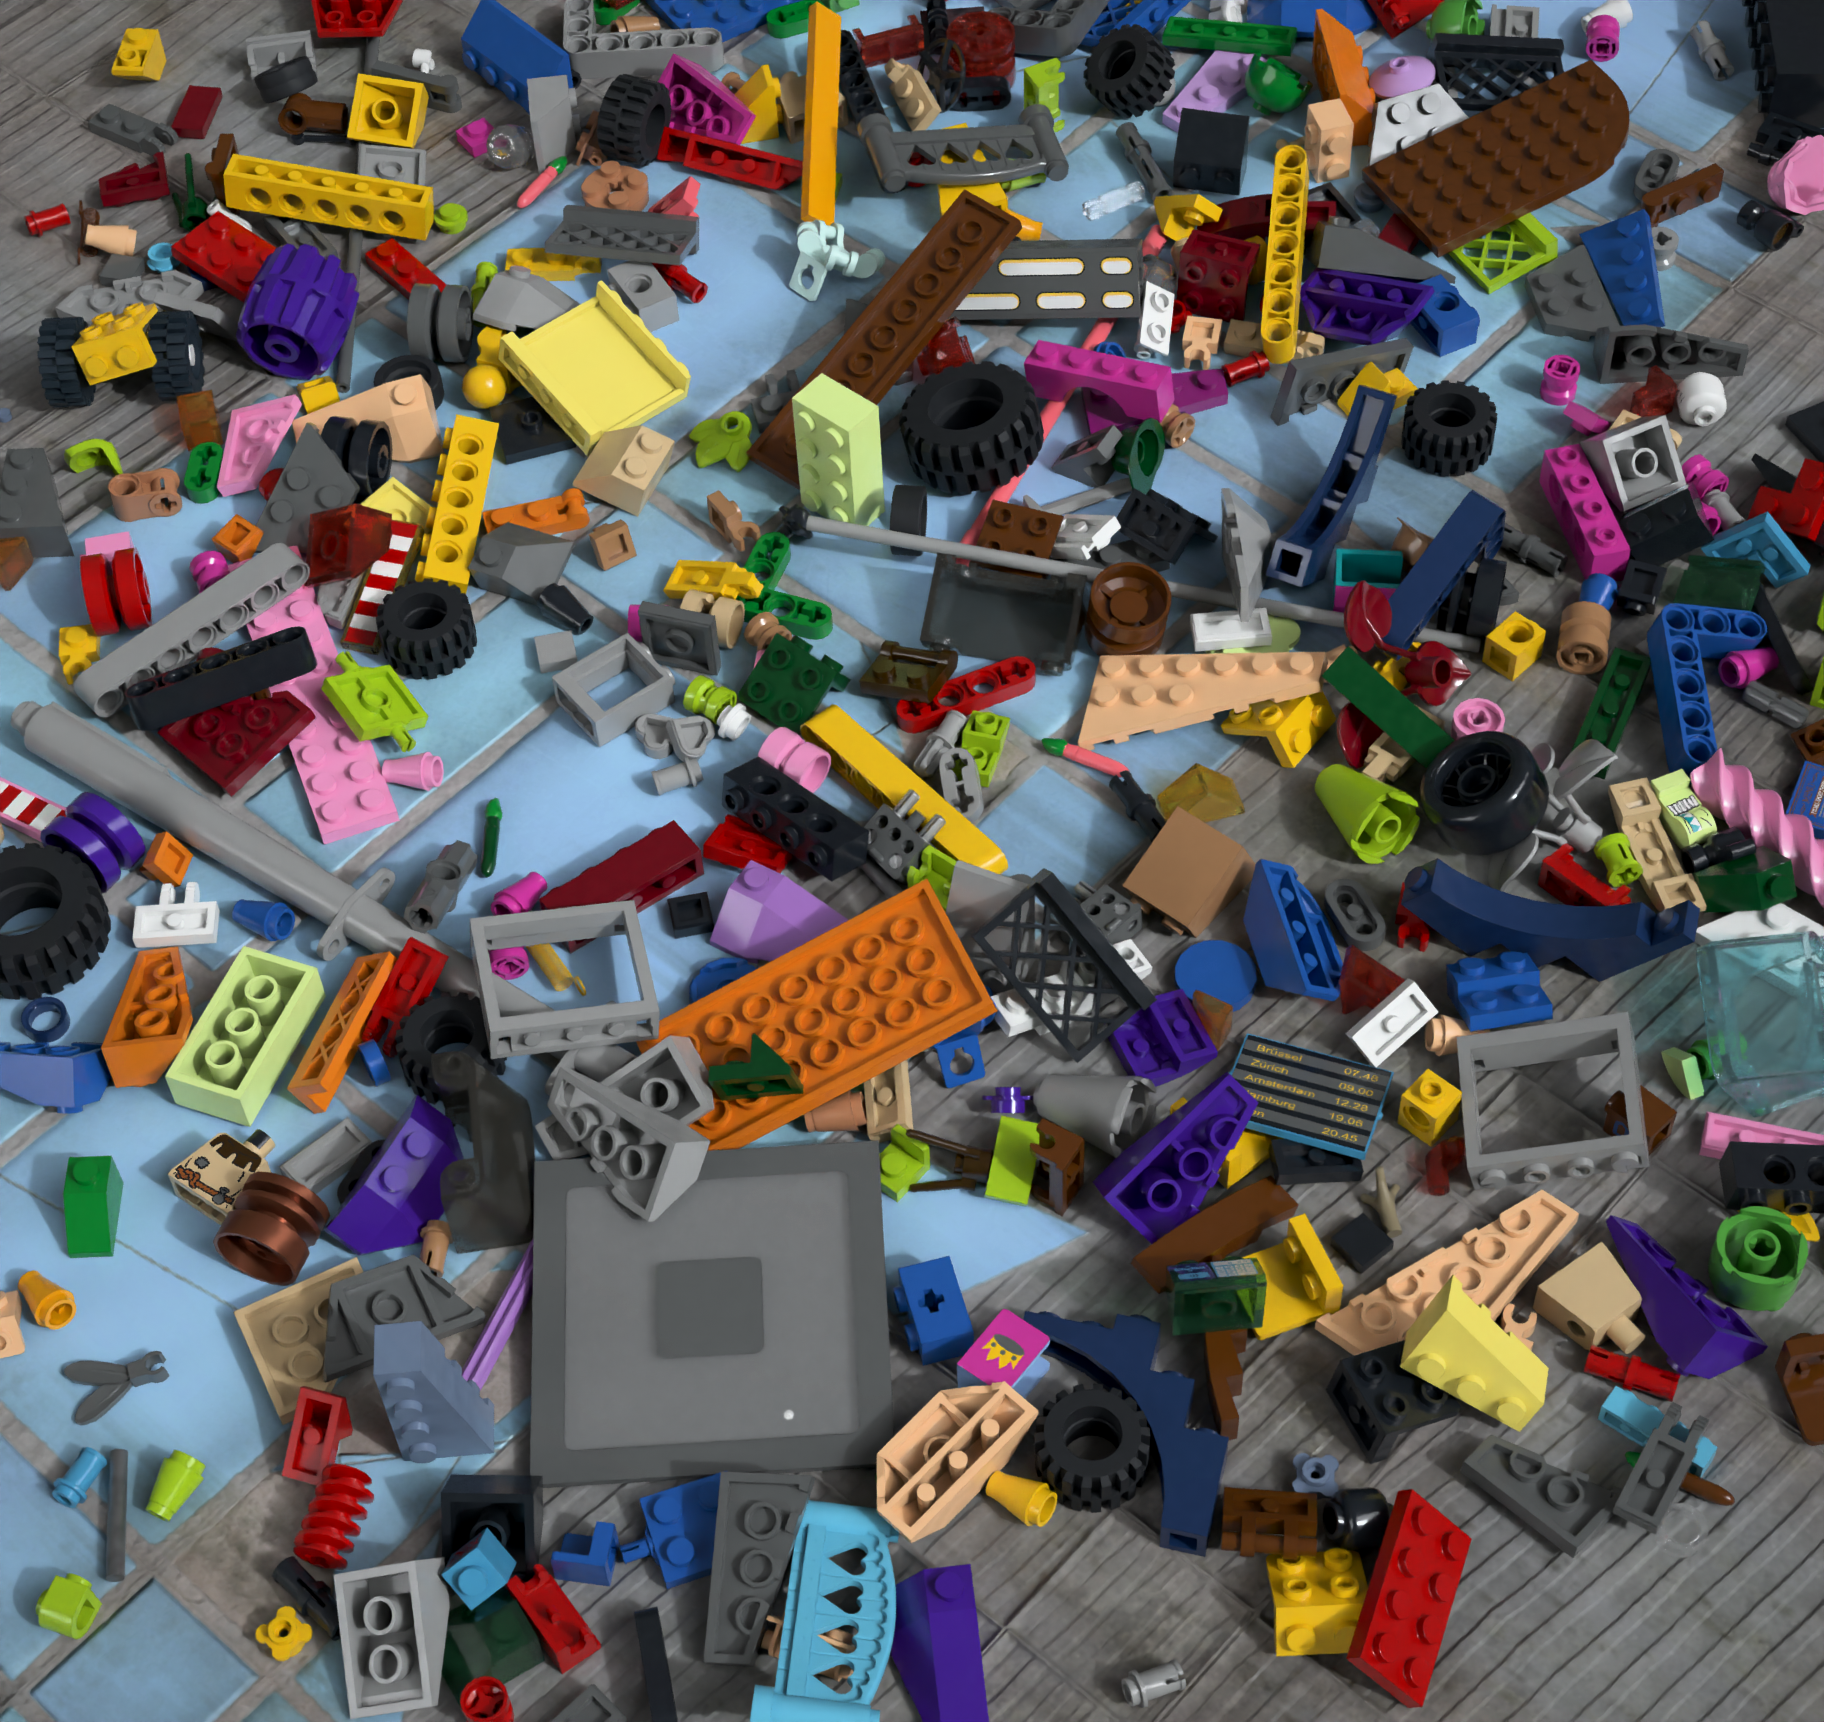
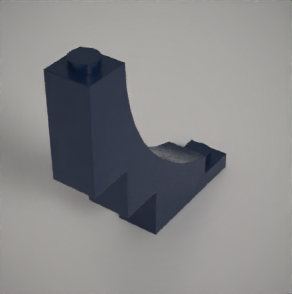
(1593, 937)

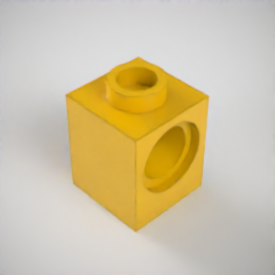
(1514, 646)
(1429, 1107)

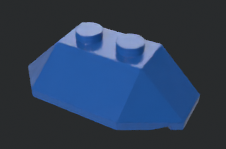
(1353, 14)
(1291, 934)

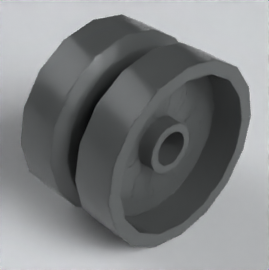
(440, 322)

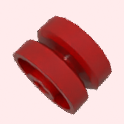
(116, 591)

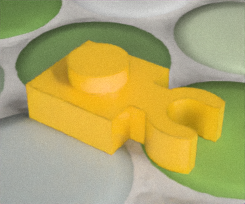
(78, 649)

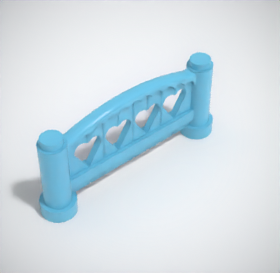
(798, 1695)

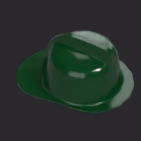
(1140, 453)

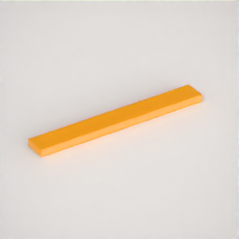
(821, 115)

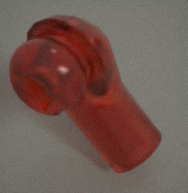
(1441, 1161)

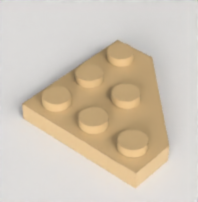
(290, 1334)

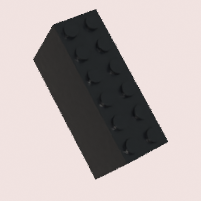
(1788, 57)

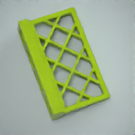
(1529, 237)

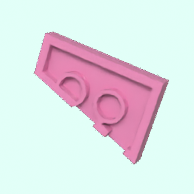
(253, 441)

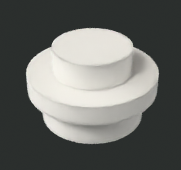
(733, 721)

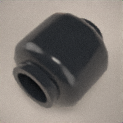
(1357, 1518)

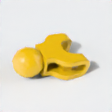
(490, 379)

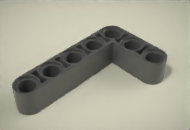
(1052, 31)

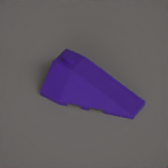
(940, 1645)

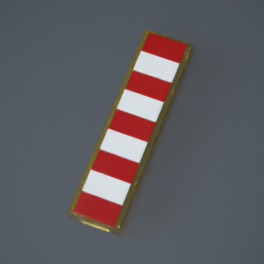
(381, 579)

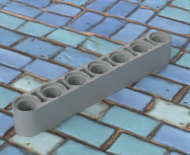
(192, 627)

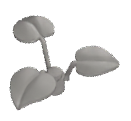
(1571, 825)

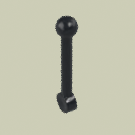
(301, 138)

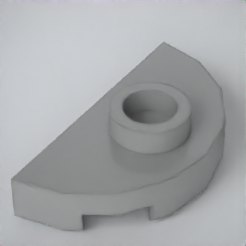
(338, 600)

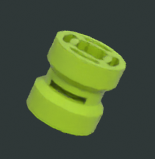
(708, 699)

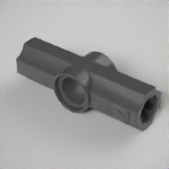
(440, 887)

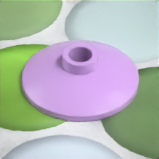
(1402, 76)

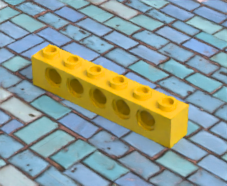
(329, 197)
(459, 501)

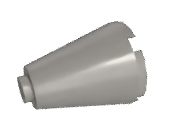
(1099, 1108)

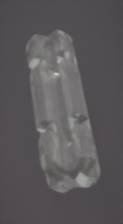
(1113, 200)

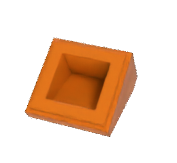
(238, 539)

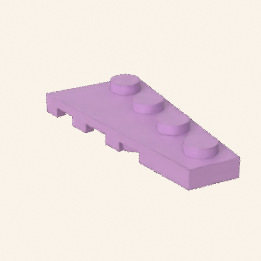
(1213, 88)

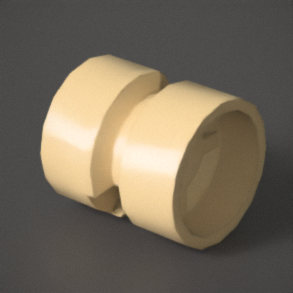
(727, 611)

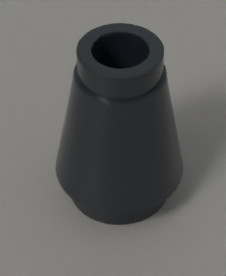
(564, 608)

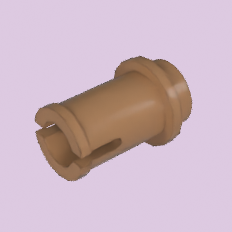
(435, 1245)

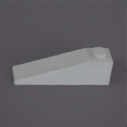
(521, 300)
(1245, 551)
(664, 1078)
(635, 1146)

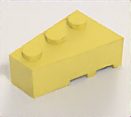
(1473, 1359)

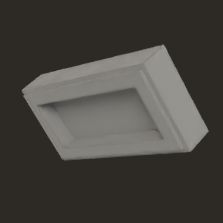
(327, 1157)

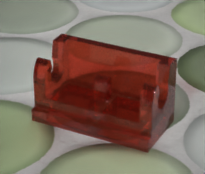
(889, 44)

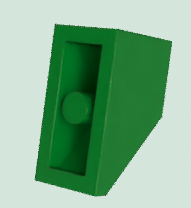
(92, 1206)

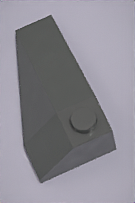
(1349, 248)

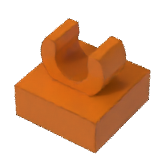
(166, 860)

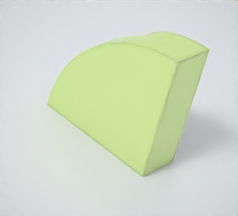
(1684, 1072)

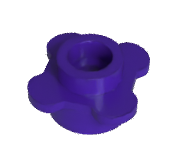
(1007, 1100)

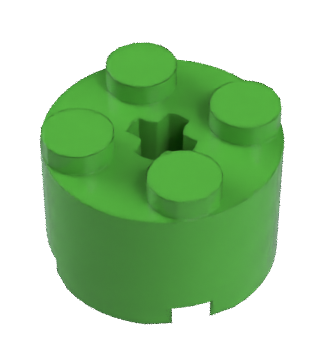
(1757, 1259)

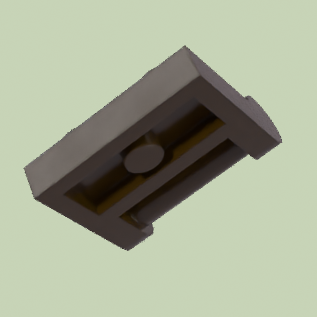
(908, 681)

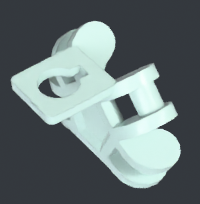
(824, 258)

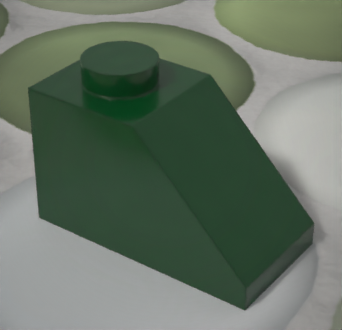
(1747, 883)

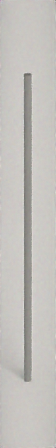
(1061, 569)

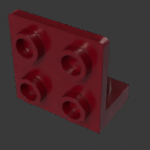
(1215, 275)

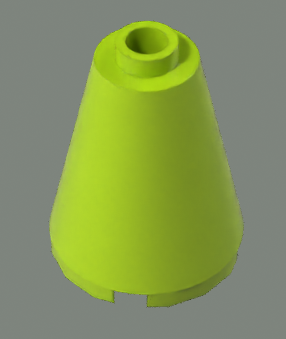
(1367, 812)

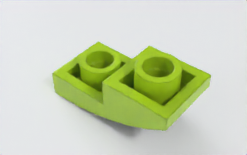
(984, 740)
(1012, 1162)

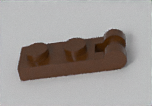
(1683, 194)

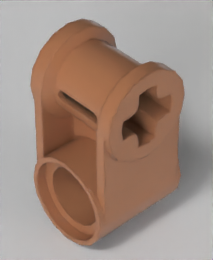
(141, 494)

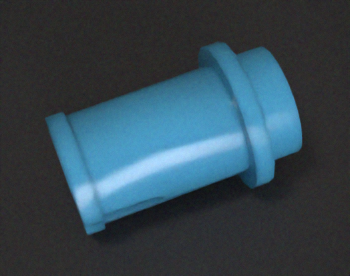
(77, 1480)

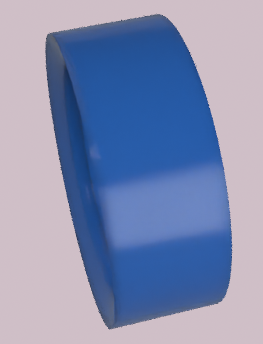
(374, 1062)

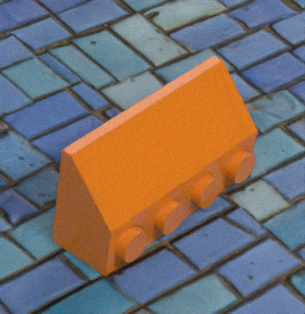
(1341, 74)

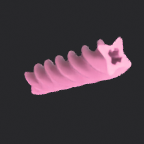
(1760, 816)

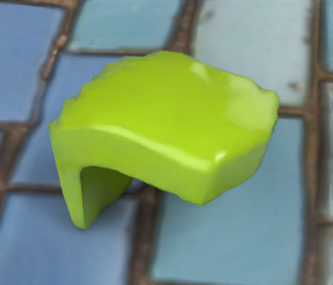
(91, 454)

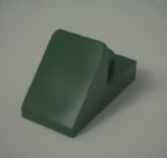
(761, 1077)

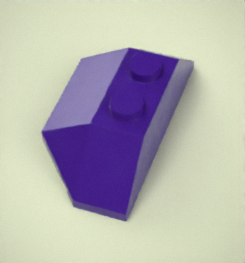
(1360, 305)
(399, 1184)

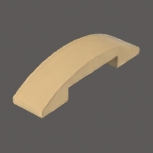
(1638, 818)

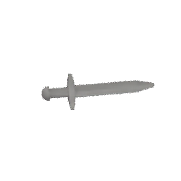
(1082, 499)

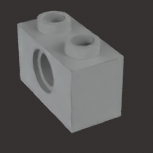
(644, 293)

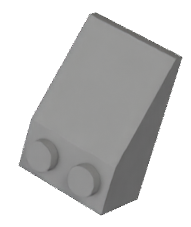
(972, 901)
(393, 1635)

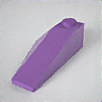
(769, 916)

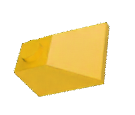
(387, 111)

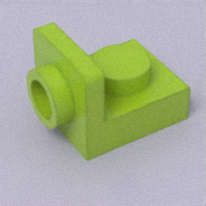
(902, 1163)

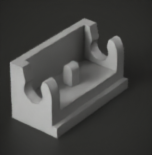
(272, 50)

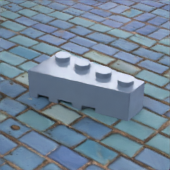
(427, 1397)

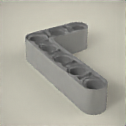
(632, 52)

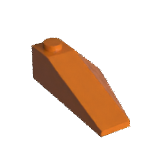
(149, 1019)

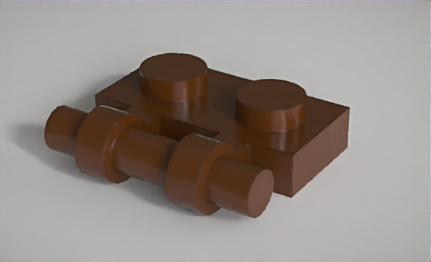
(1270, 1513)

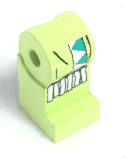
(1681, 810)

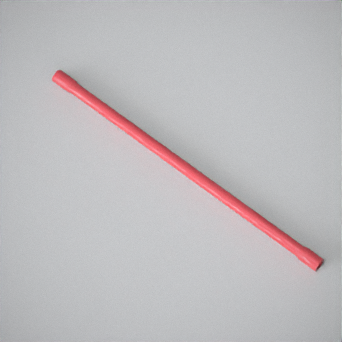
(1052, 410)

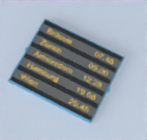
(1311, 1095)

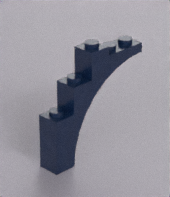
(1307, 546)
(1185, 1458)

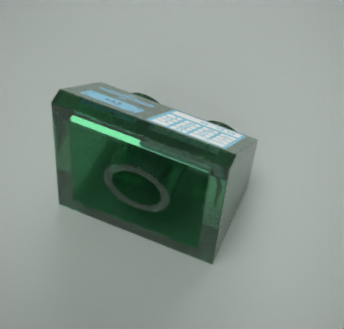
(1215, 1295)

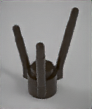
(970, 1162)

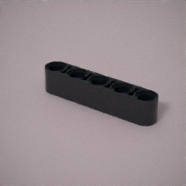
(221, 678)

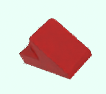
(317, 1428)

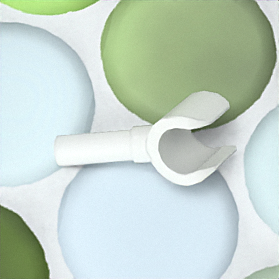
(423, 60)

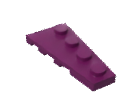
(1192, 394)

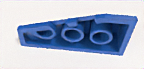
(55, 1075)

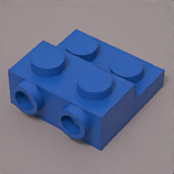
(1497, 991)

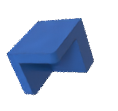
(587, 1557)

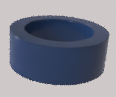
(38, 1007)

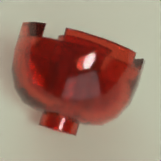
(945, 349)

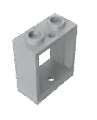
(581, 677)

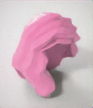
(1798, 177)

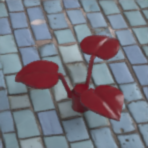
(1431, 671)

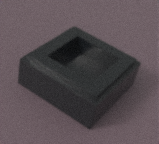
(690, 915)
(1362, 1243)

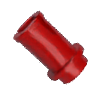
(47, 219)
(1254, 365)

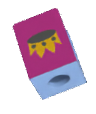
(1006, 1352)

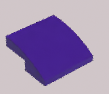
(1163, 1040)

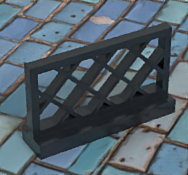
(1497, 55)
(1090, 941)

